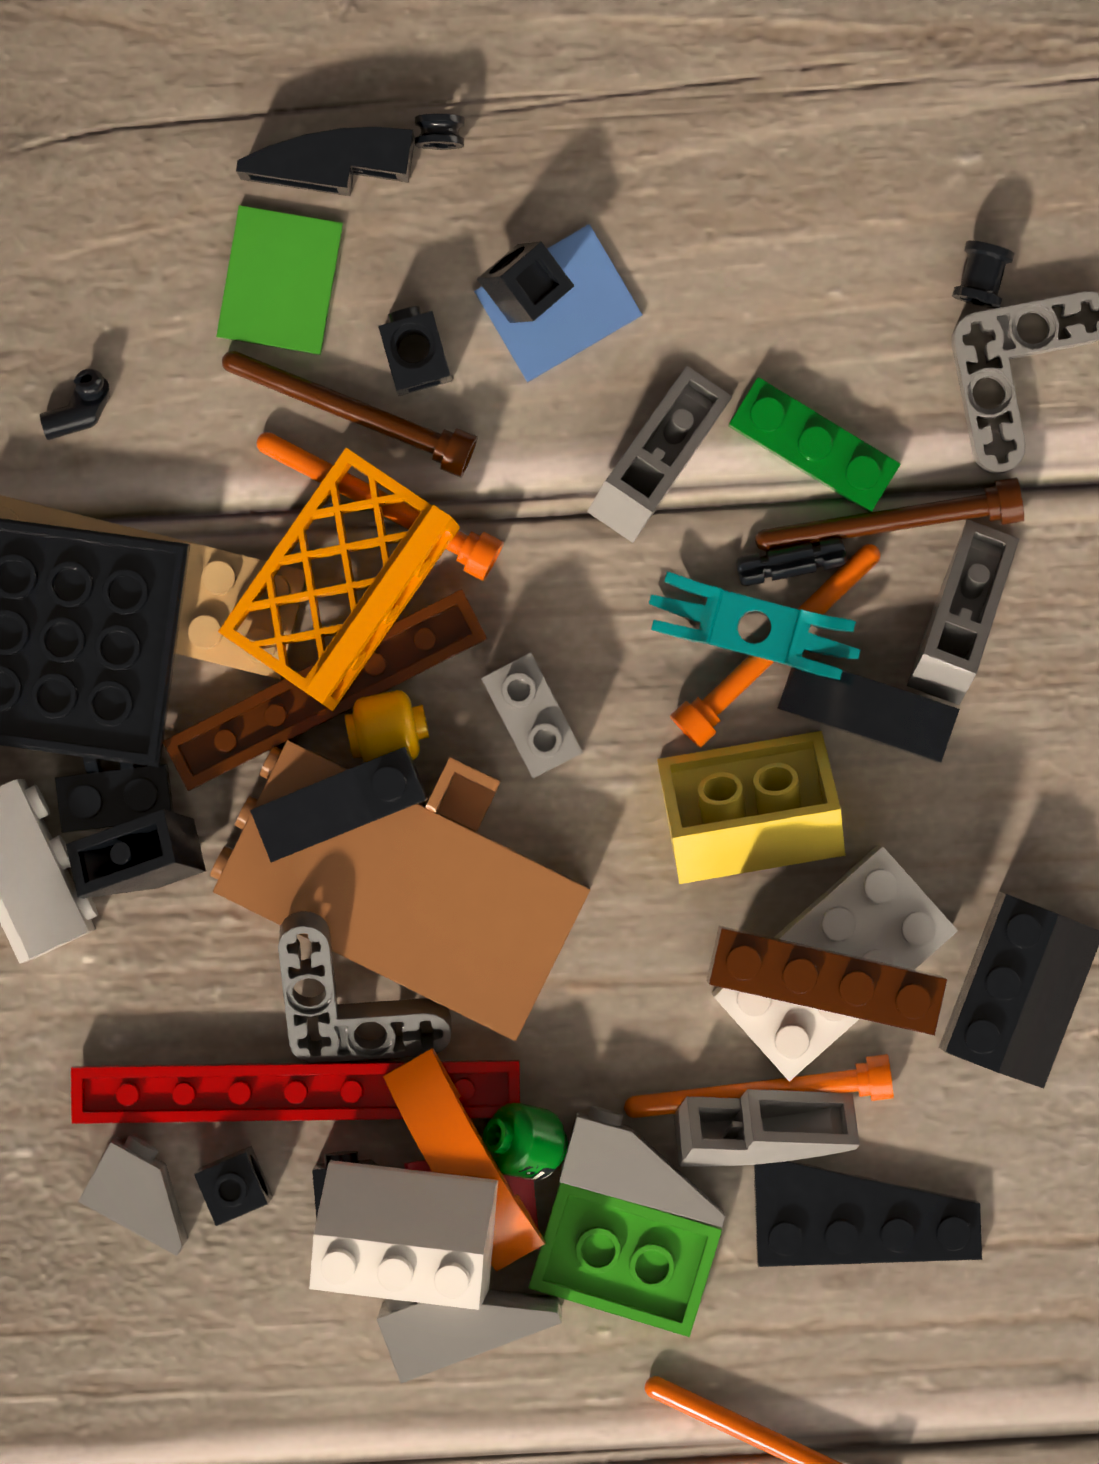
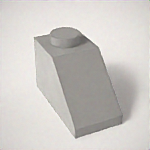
(137, 1193)

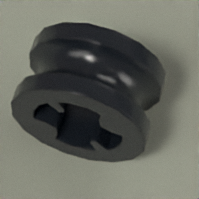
(439, 131)

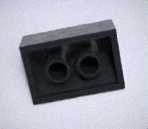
(1020, 990)

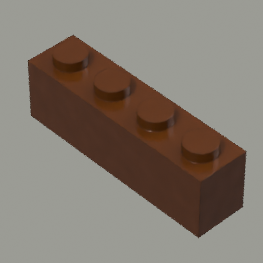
(826, 980)

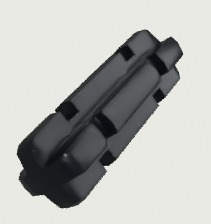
(791, 561)

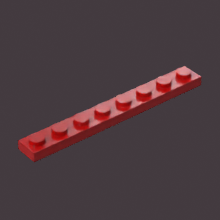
(271, 1091)

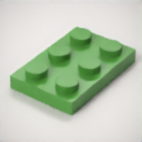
(625, 1259)

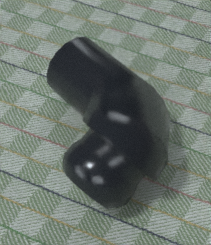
(83, 408)

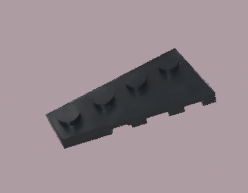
(843, 1218)

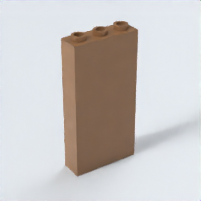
(412, 899)

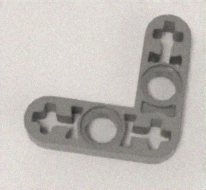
(1006, 346)

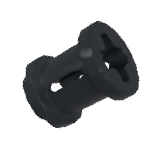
(983, 274)

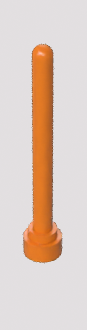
(473, 551)
(701, 716)
(869, 1079)
(733, 1423)

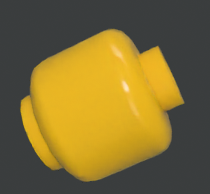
(385, 724)

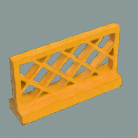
(378, 606)

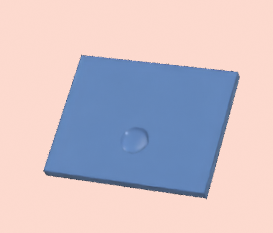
(579, 319)

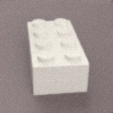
(866, 914)

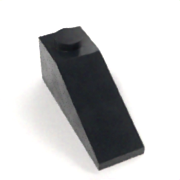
(339, 804)

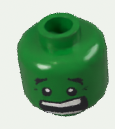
(526, 1141)

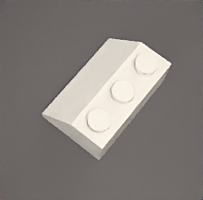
(35, 887)
(404, 1235)

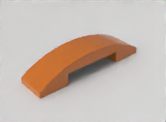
(454, 1147)

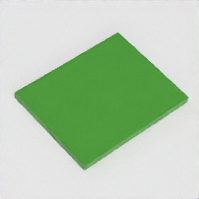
(279, 280)

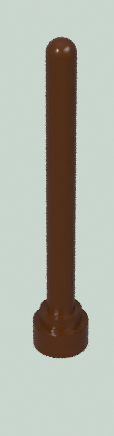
(448, 448)
(998, 503)

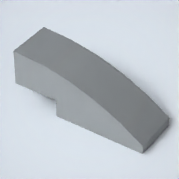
(764, 1127)

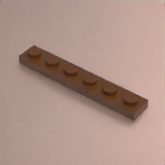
(287, 711)

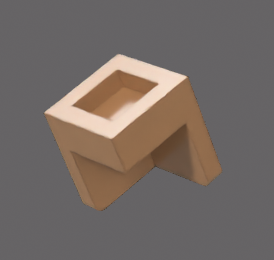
(463, 794)

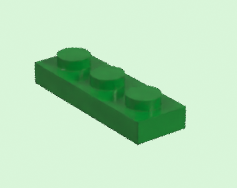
(814, 445)

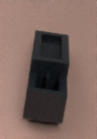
(331, 158)
(872, 711)

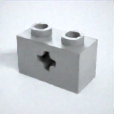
(531, 715)

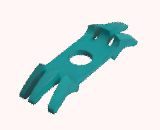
(721, 619)

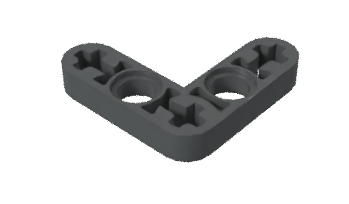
(339, 1021)

